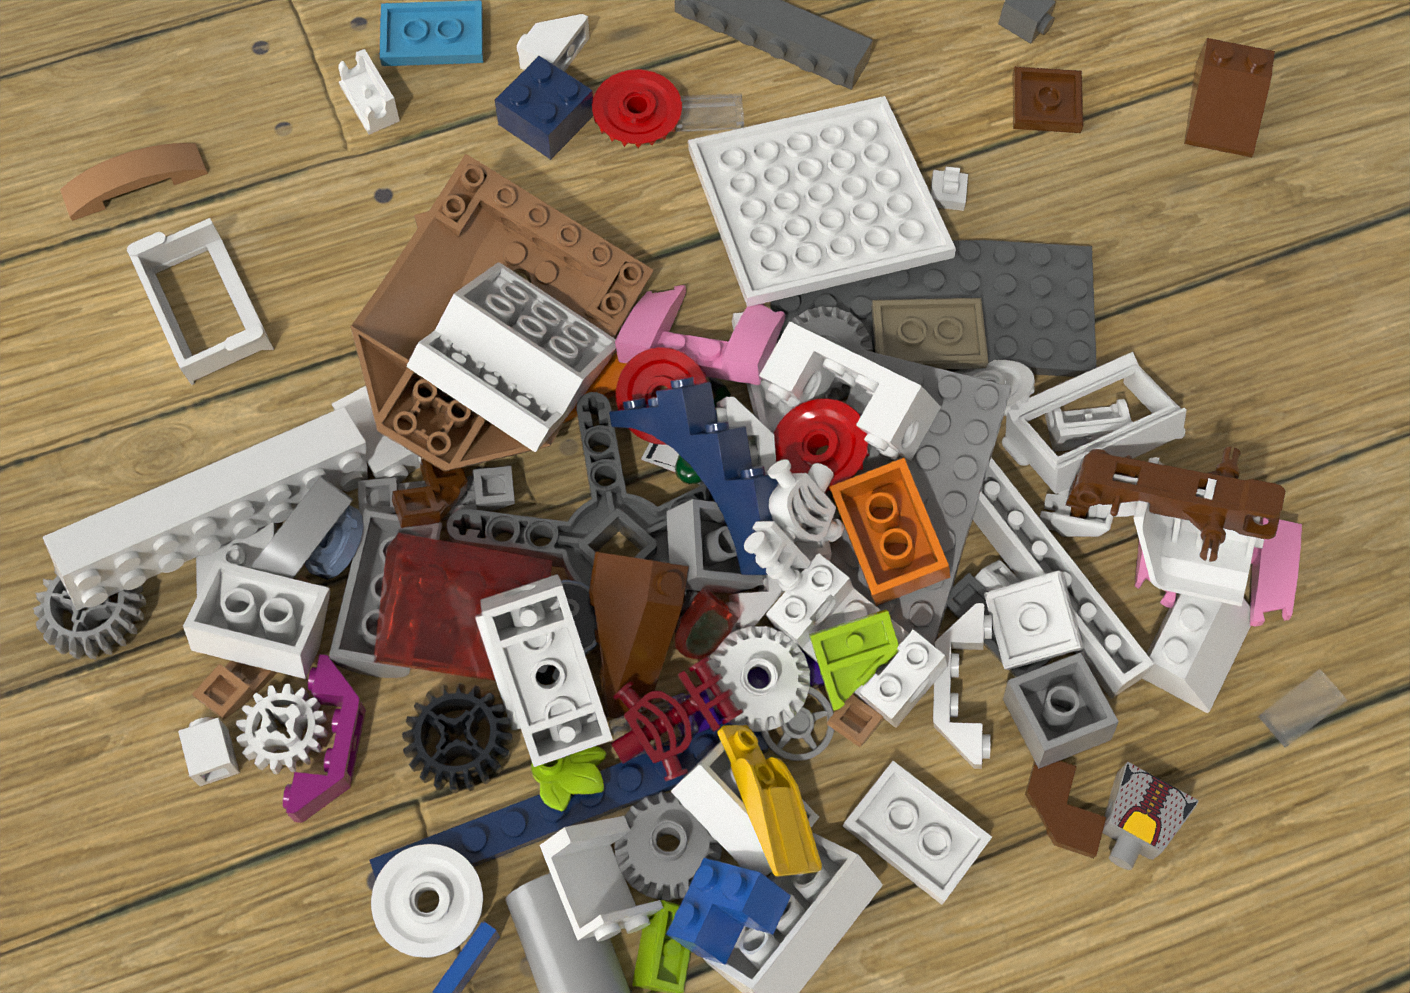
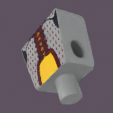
(1143, 815)

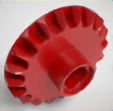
(637, 107)
(650, 372)
(817, 425)

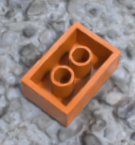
(890, 531)

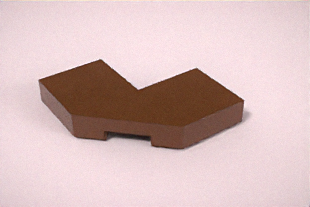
(433, 502)
(1065, 824)

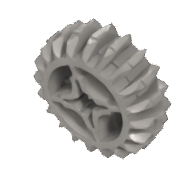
(93, 628)

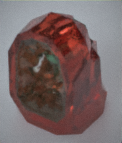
(704, 626)

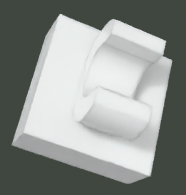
(949, 188)

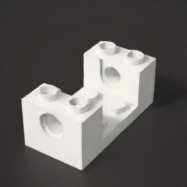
(806, 366)
(829, 599)
(536, 629)

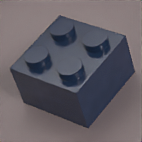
(544, 107)

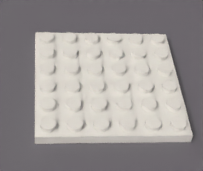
(819, 201)

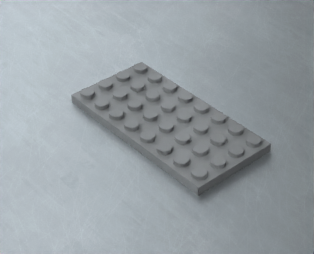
(947, 474)

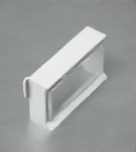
(161, 252)
(1134, 439)

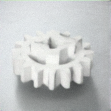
(267, 739)

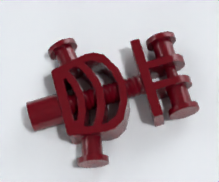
(639, 738)

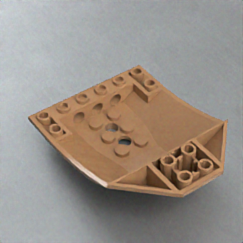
(466, 232)

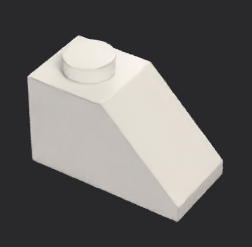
(555, 41)

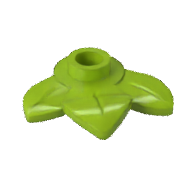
(569, 776)

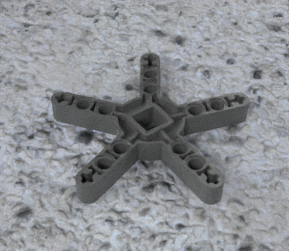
(591, 525)

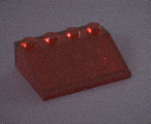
(433, 600)

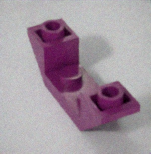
(314, 791)

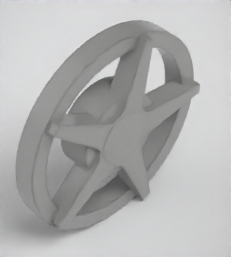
(801, 727)

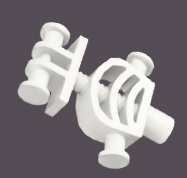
(794, 504)

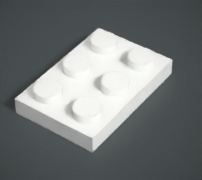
(917, 832)

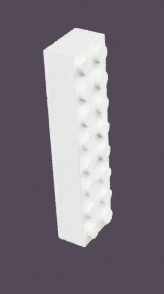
(205, 509)

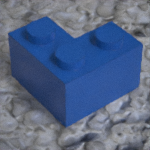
(721, 904)

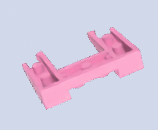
(735, 360)
(1273, 573)

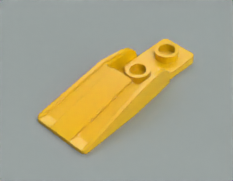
(771, 804)

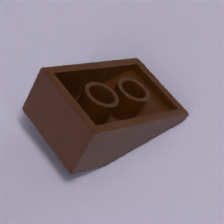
(1228, 97)

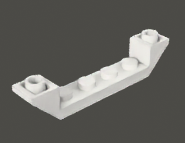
(751, 606)

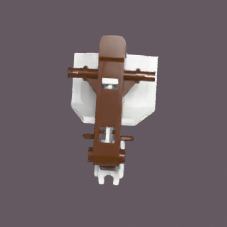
(1189, 523)

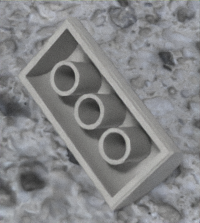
(359, 613)
(551, 947)

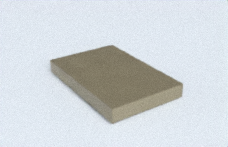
(931, 331)

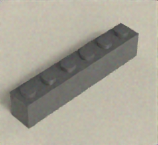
(786, 35)

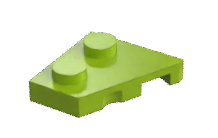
(853, 653)

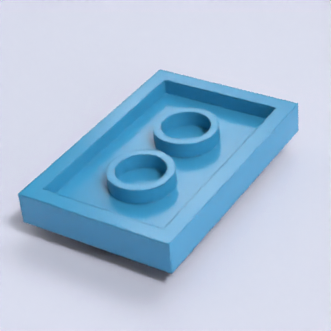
(431, 33)

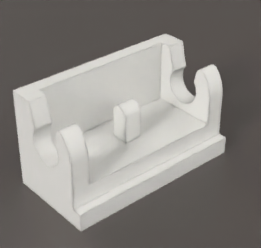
(368, 94)
(1078, 427)

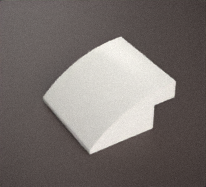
(513, 355)

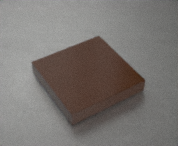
(1047, 99)

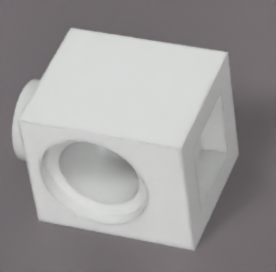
(208, 751)

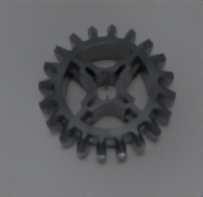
(447, 750)

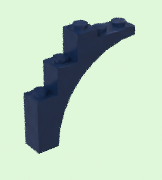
(718, 453)

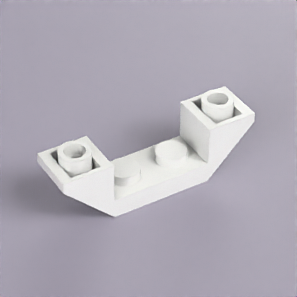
(964, 737)

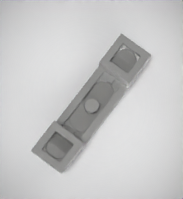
(486, 491)
(303, 530)

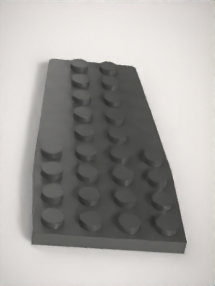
(1031, 297)

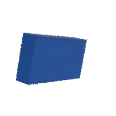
(468, 960)

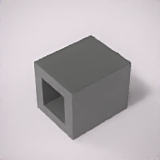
(1027, 17)

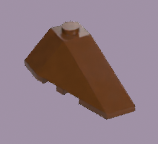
(635, 620)

